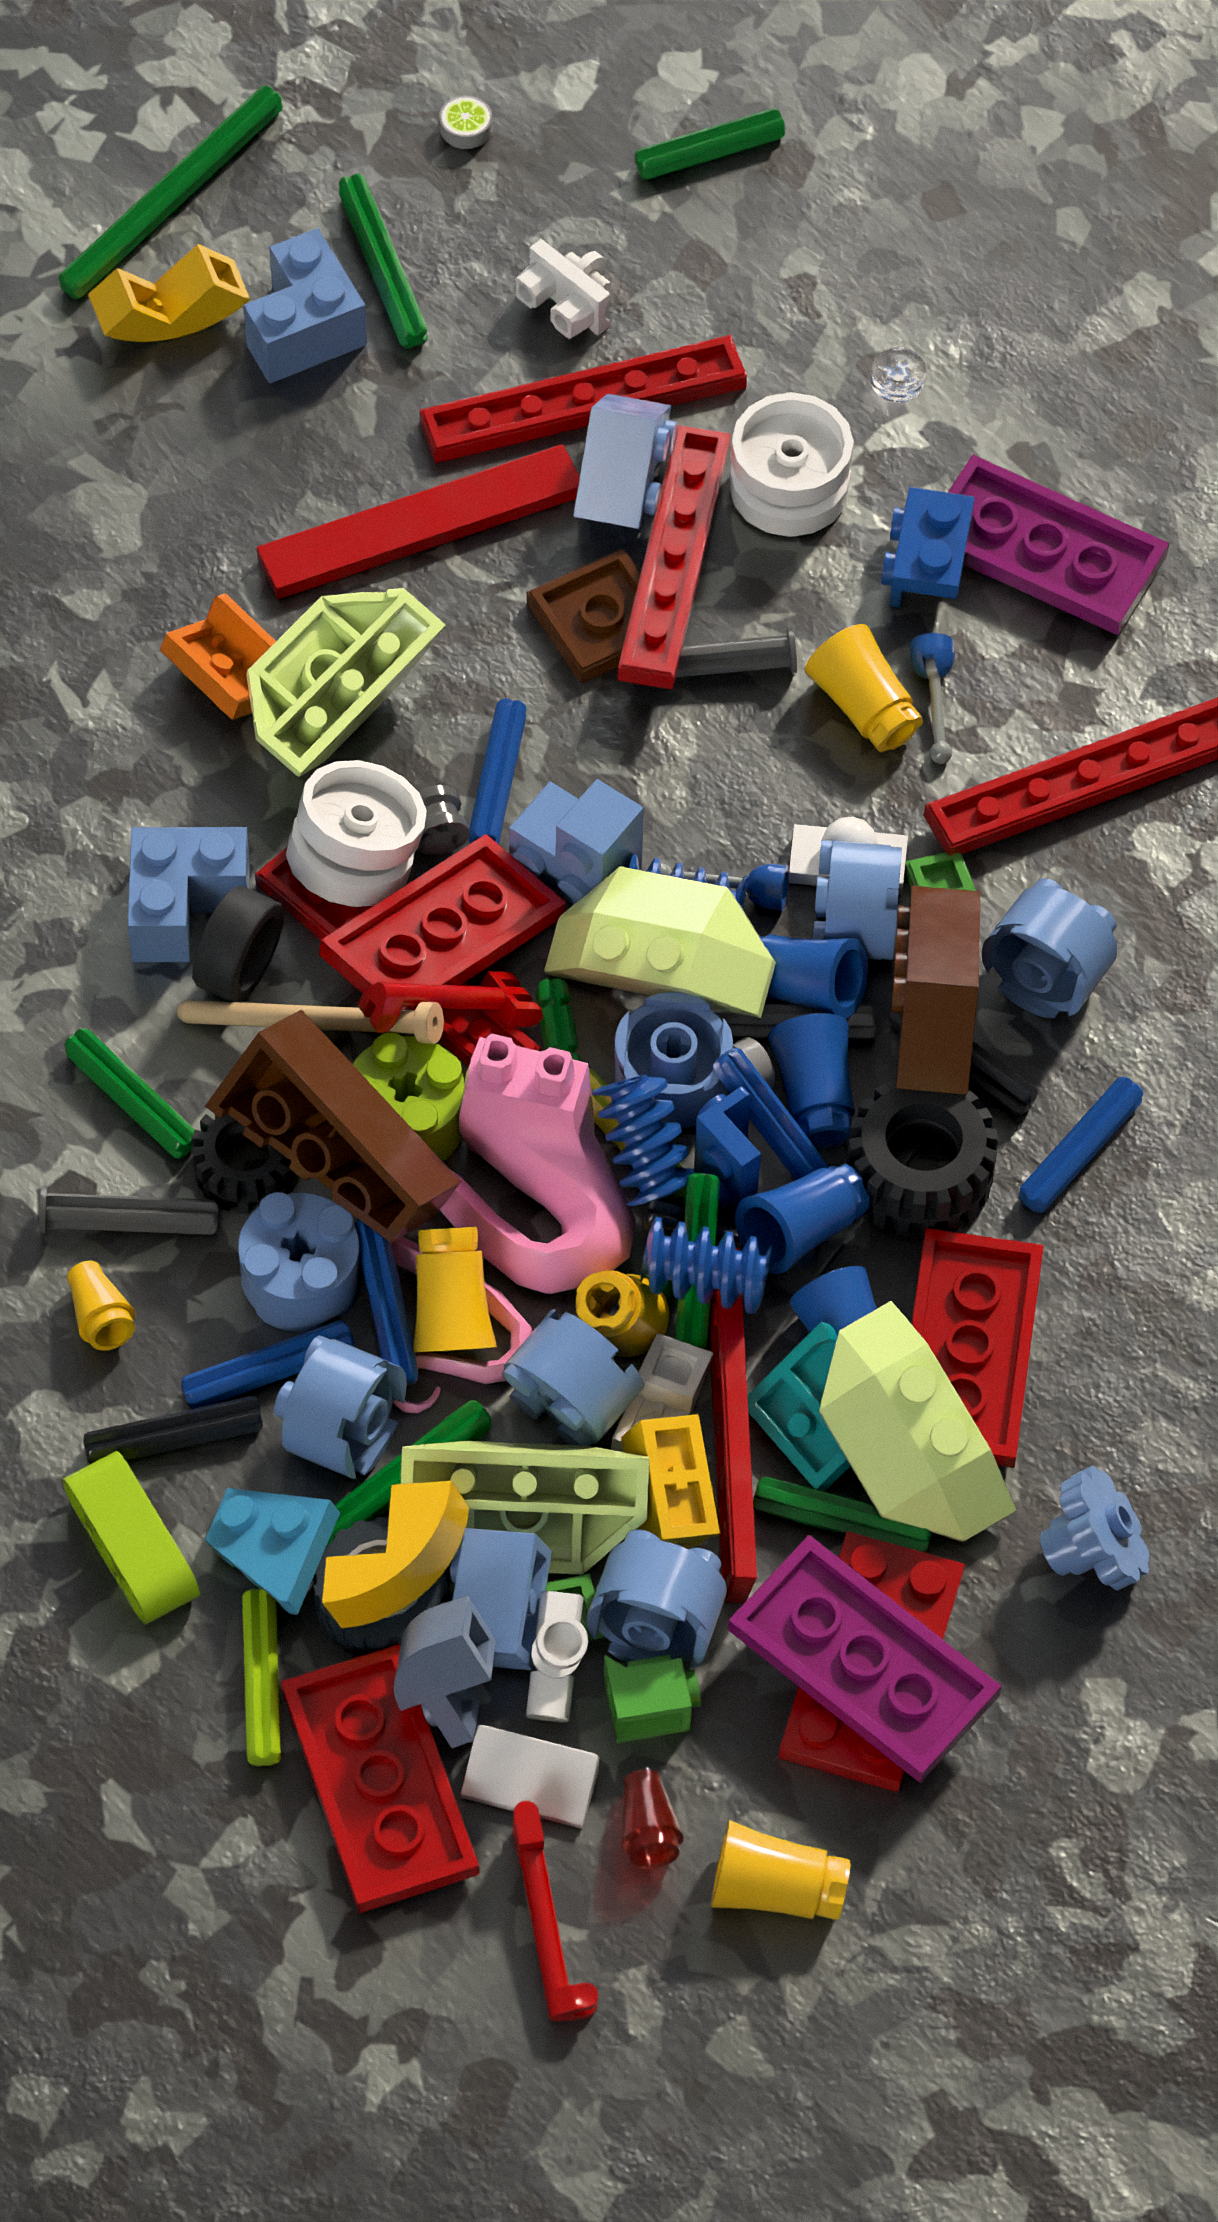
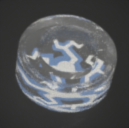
(898, 374)

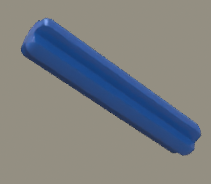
(498, 770)
(769, 1114)
(1080, 1144)
(386, 1300)
(256, 1367)

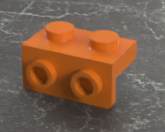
(219, 653)

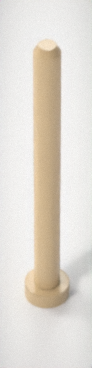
(424, 1022)

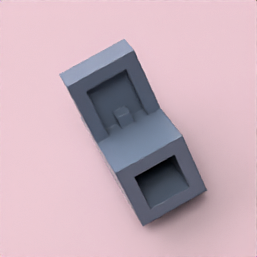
(440, 1662)

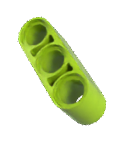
(131, 1537)

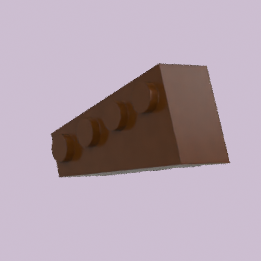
(936, 988)
(334, 1127)

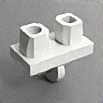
(572, 283)

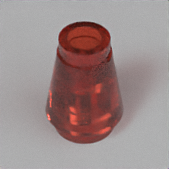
(649, 1822)

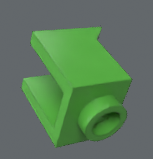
(650, 1697)

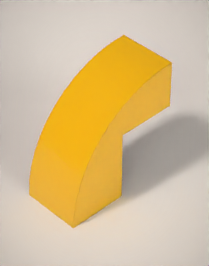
(184, 300)
(421, 1542)

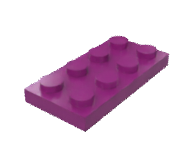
(1056, 546)
(864, 1658)

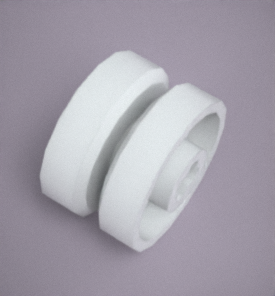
(791, 464)
(355, 833)

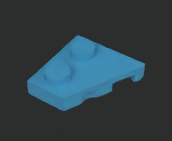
(273, 1540)

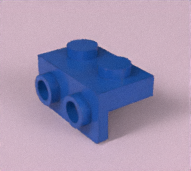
(930, 544)
(724, 1147)

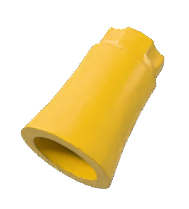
(865, 687)
(451, 1292)
(639, 1314)
(778, 1876)

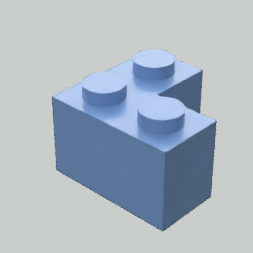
(309, 315)
(620, 458)
(576, 839)
(178, 875)

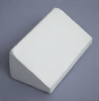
(520, 1768)

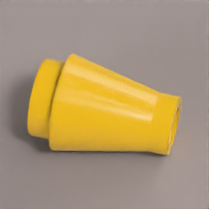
(100, 1309)

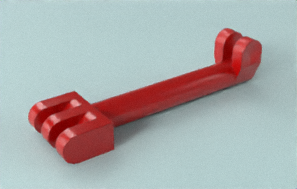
(497, 992)
(563, 2000)

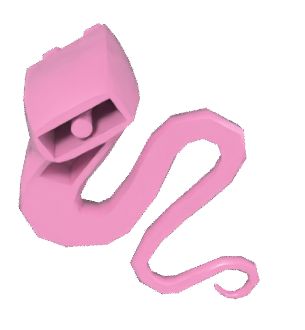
(536, 1127)

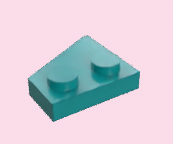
(789, 1406)

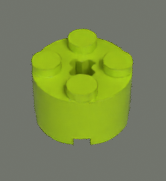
(420, 1084)

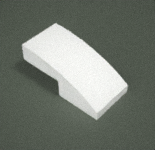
(672, 1383)

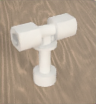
(556, 1654)

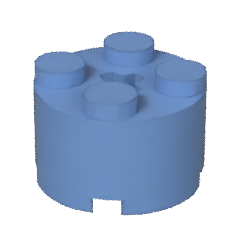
(859, 895)
(1051, 950)
(674, 1040)
(299, 1261)
(571, 1378)
(340, 1407)
(657, 1600)

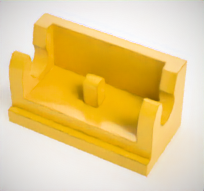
(679, 1479)

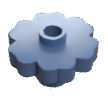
(1096, 1532)

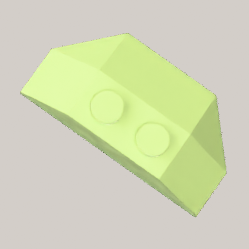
(335, 671)
(661, 937)
(910, 1430)
(565, 1494)

